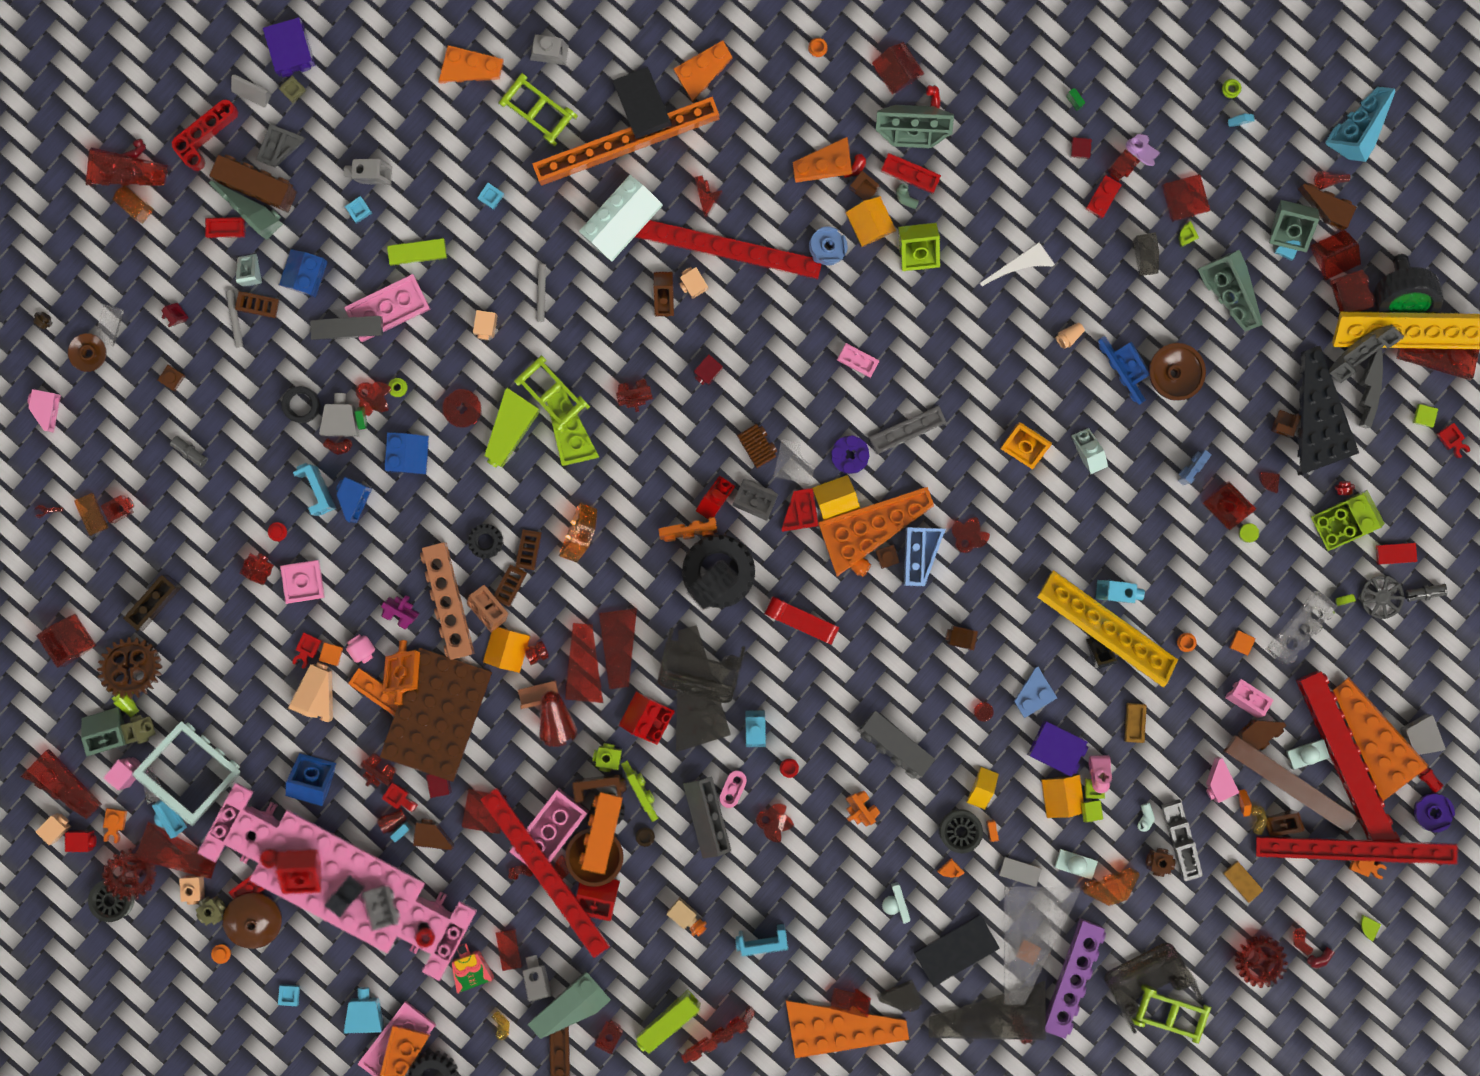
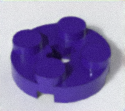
(861, 454)
(1423, 808)

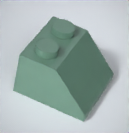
(1294, 223)

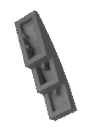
(346, 328)
(1372, 383)
(1182, 840)

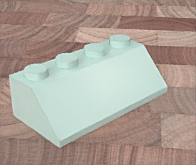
(620, 218)

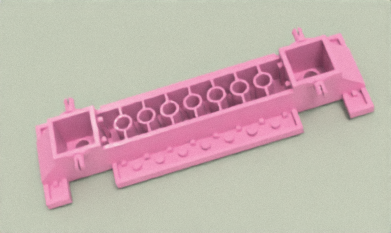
(338, 862)

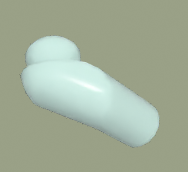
(1147, 819)

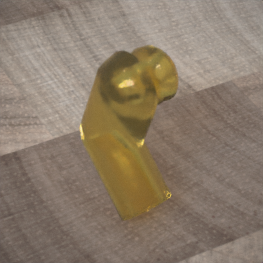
(1261, 822)
(503, 1025)

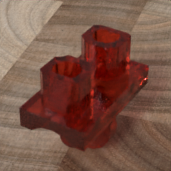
(634, 397)
(371, 764)

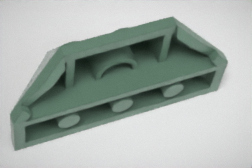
(914, 125)

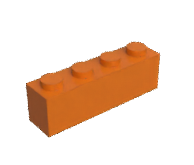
(601, 833)

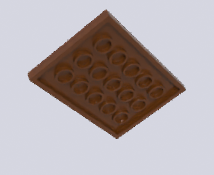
(437, 716)

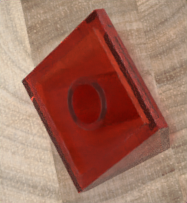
(897, 67)
(1336, 254)
(1229, 505)

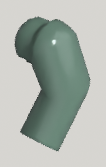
(904, 197)

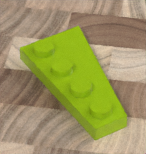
(574, 442)

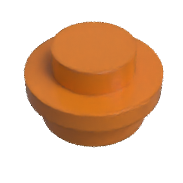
(817, 47)
(1186, 642)
(698, 928)
(221, 953)

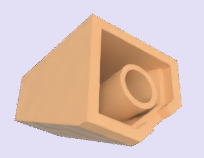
(315, 693)

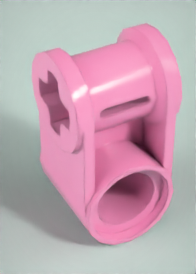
(1100, 772)

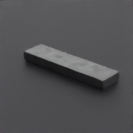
(907, 430)

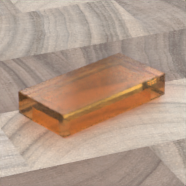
(91, 514)

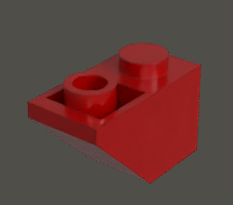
(715, 498)

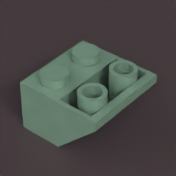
(102, 731)

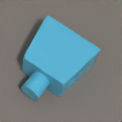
(1118, 591)
(755, 728)
(364, 1014)

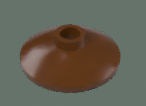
(78, 352)

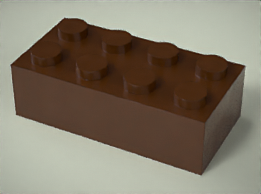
(252, 183)

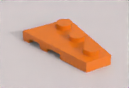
(467, 65)
(702, 69)
(824, 163)
(695, 528)
(402, 1050)

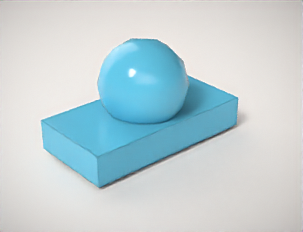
(168, 819)

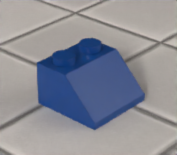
(303, 272)
(406, 453)
(352, 498)
(310, 779)

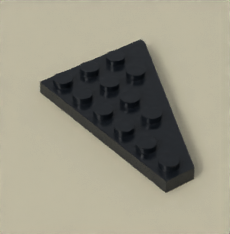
(1324, 426)

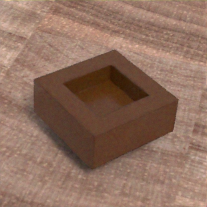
(171, 378)
(887, 556)

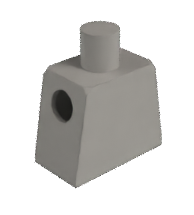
(549, 49)
(369, 171)
(339, 418)
(1423, 735)
(539, 988)

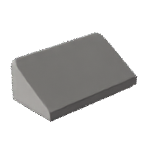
(249, 91)

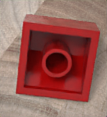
(299, 871)

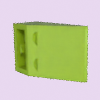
(1348, 520)

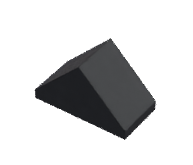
(1100, 654)

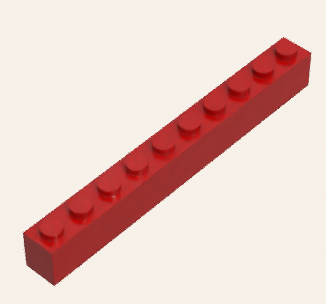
(1346, 757)

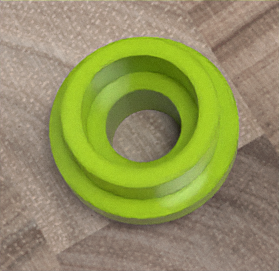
(1235, 84)
(402, 391)

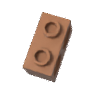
(487, 608)

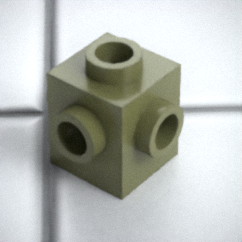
(138, 729)
(217, 908)

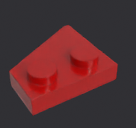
(801, 511)

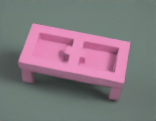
(1249, 699)

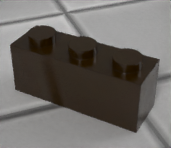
(152, 602)

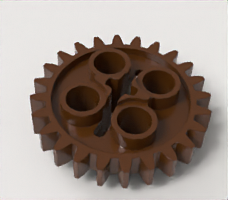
(111, 670)

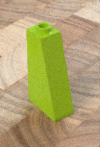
(510, 426)
(668, 1022)

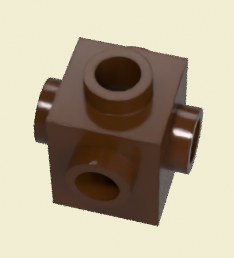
(1154, 858)

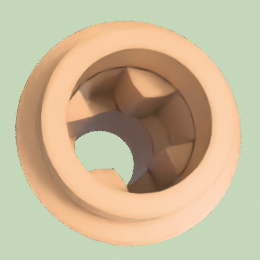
(1069, 335)

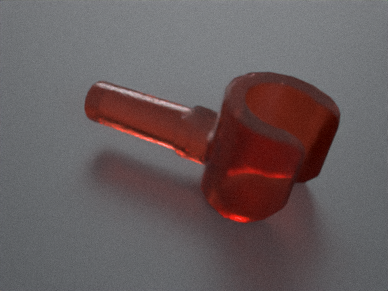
(47, 510)

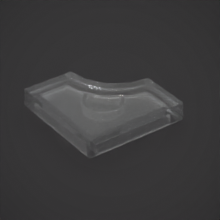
(792, 465)

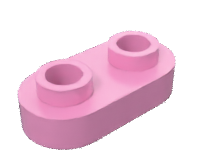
(732, 788)

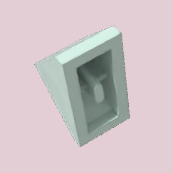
(248, 270)

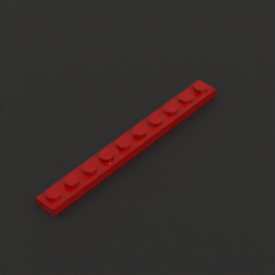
(730, 249)
(1356, 850)
(545, 872)

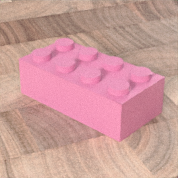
(555, 824)

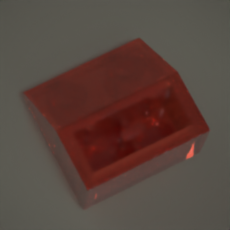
(1352, 292)
(66, 640)

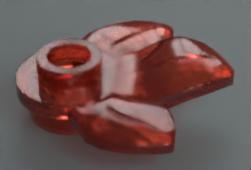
(375, 399)
(971, 532)
(777, 822)

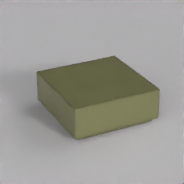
(292, 89)

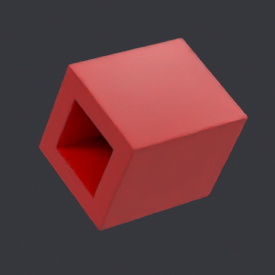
(80, 841)

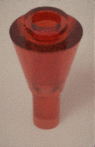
(1326, 179)

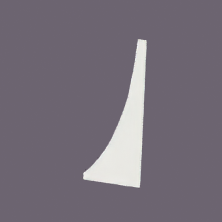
(1033, 257)

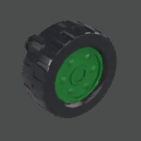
(1408, 289)

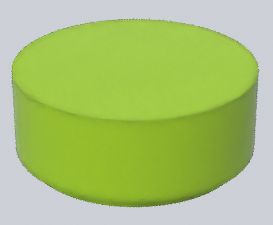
(1248, 533)
(1345, 600)

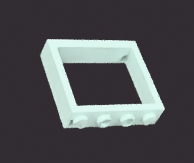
(203, 742)

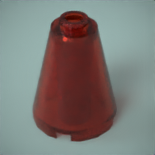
(555, 721)

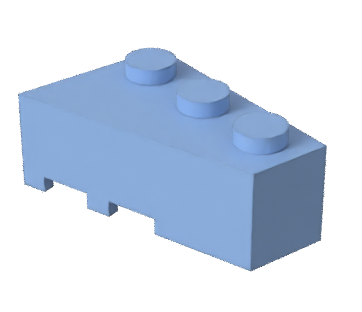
(920, 552)

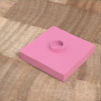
(302, 581)

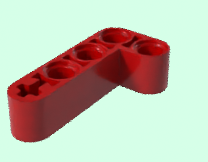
(207, 133)
(801, 620)

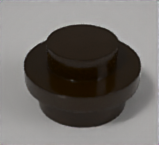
(42, 320)
(645, 836)

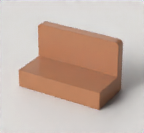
(532, 695)

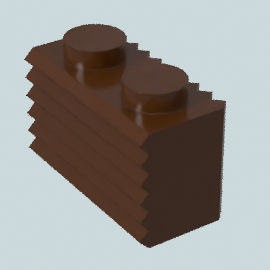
(757, 446)

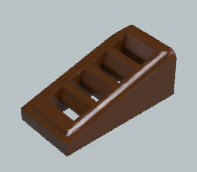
(241, 299)
(519, 563)
(515, 588)

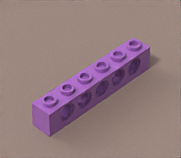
(1057, 1004)

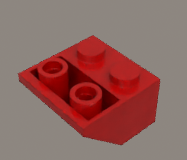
(646, 718)
(599, 900)

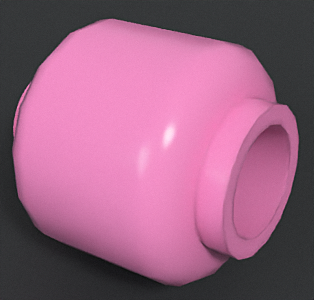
(360, 649)

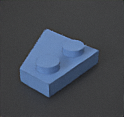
(1188, 473)
(1034, 694)

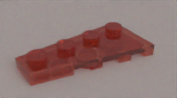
(115, 168)
(1449, 361)
(618, 641)
(583, 673)
(62, 784)
(173, 853)
(736, 1025)

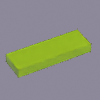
(417, 252)

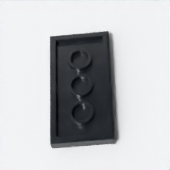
(642, 103)
(956, 950)

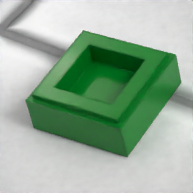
(1075, 99)
(361, 418)

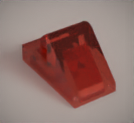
(708, 200)
(850, 1002)

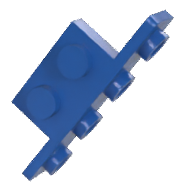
(1128, 365)

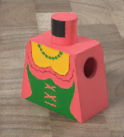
(470, 969)

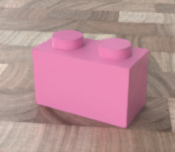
(121, 775)

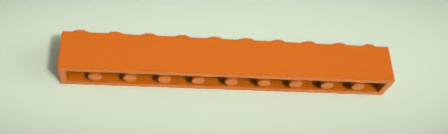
(623, 143)

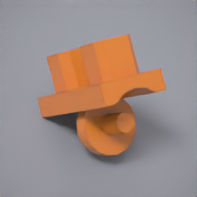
(858, 810)

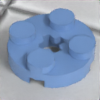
(835, 239)

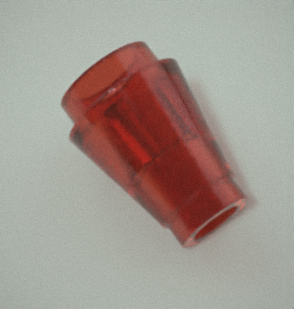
(390, 821)

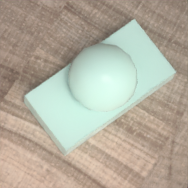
(1307, 754)
(1076, 864)
(896, 903)

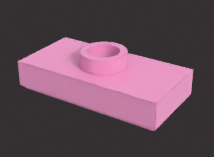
(858, 360)

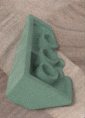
(257, 216)
(1232, 275)
(574, 1004)

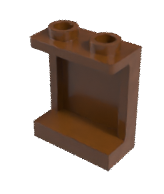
(595, 782)

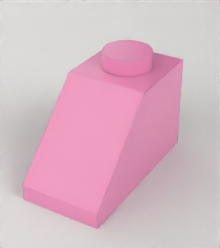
(44, 408)
(1220, 782)

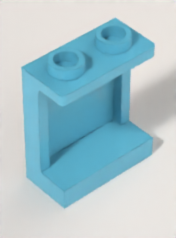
(325, 501)
(762, 945)

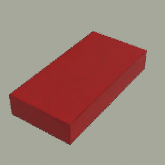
(225, 227)
(1396, 553)

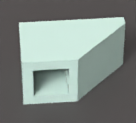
(1090, 451)

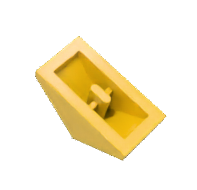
(983, 788)

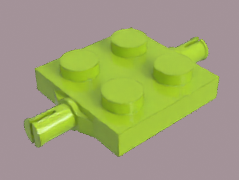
(645, 797)

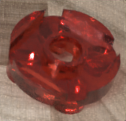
(470, 401)

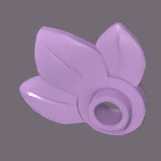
(1139, 146)

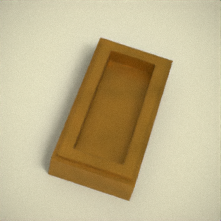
(1135, 723)
(1242, 881)

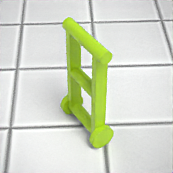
(549, 137)
(559, 423)
(1150, 992)

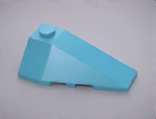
(1361, 130)

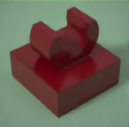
(174, 314)

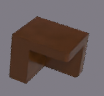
(864, 186)
(1286, 423)

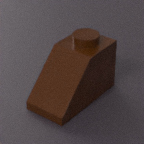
(663, 294)
(961, 637)
(431, 835)

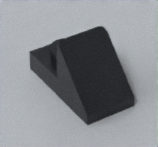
(344, 896)

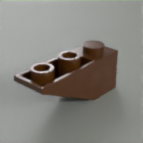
(1331, 209)

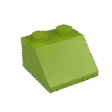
(919, 246)

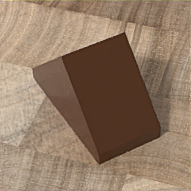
(1284, 823)

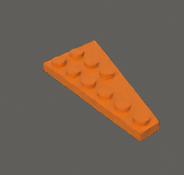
(865, 529)
(1384, 750)
(827, 1030)

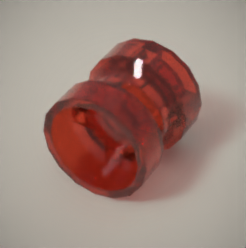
(532, 654)

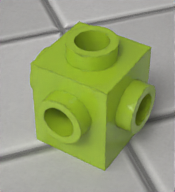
(613, 753)

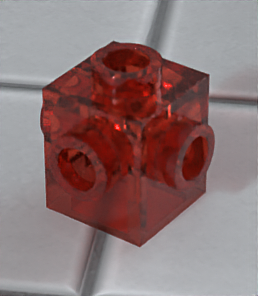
(257, 568)

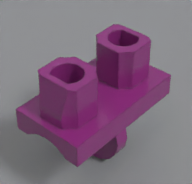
(400, 608)

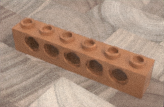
(465, 646)

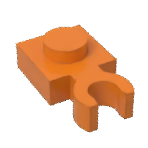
(114, 821)
(1366, 867)

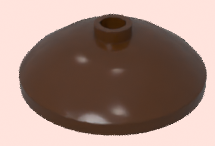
(1188, 367)
(589, 878)
(254, 909)

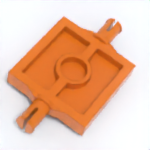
(401, 672)

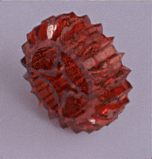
(117, 885)
(1269, 959)

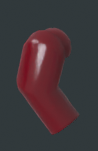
(138, 150)
(1321, 961)

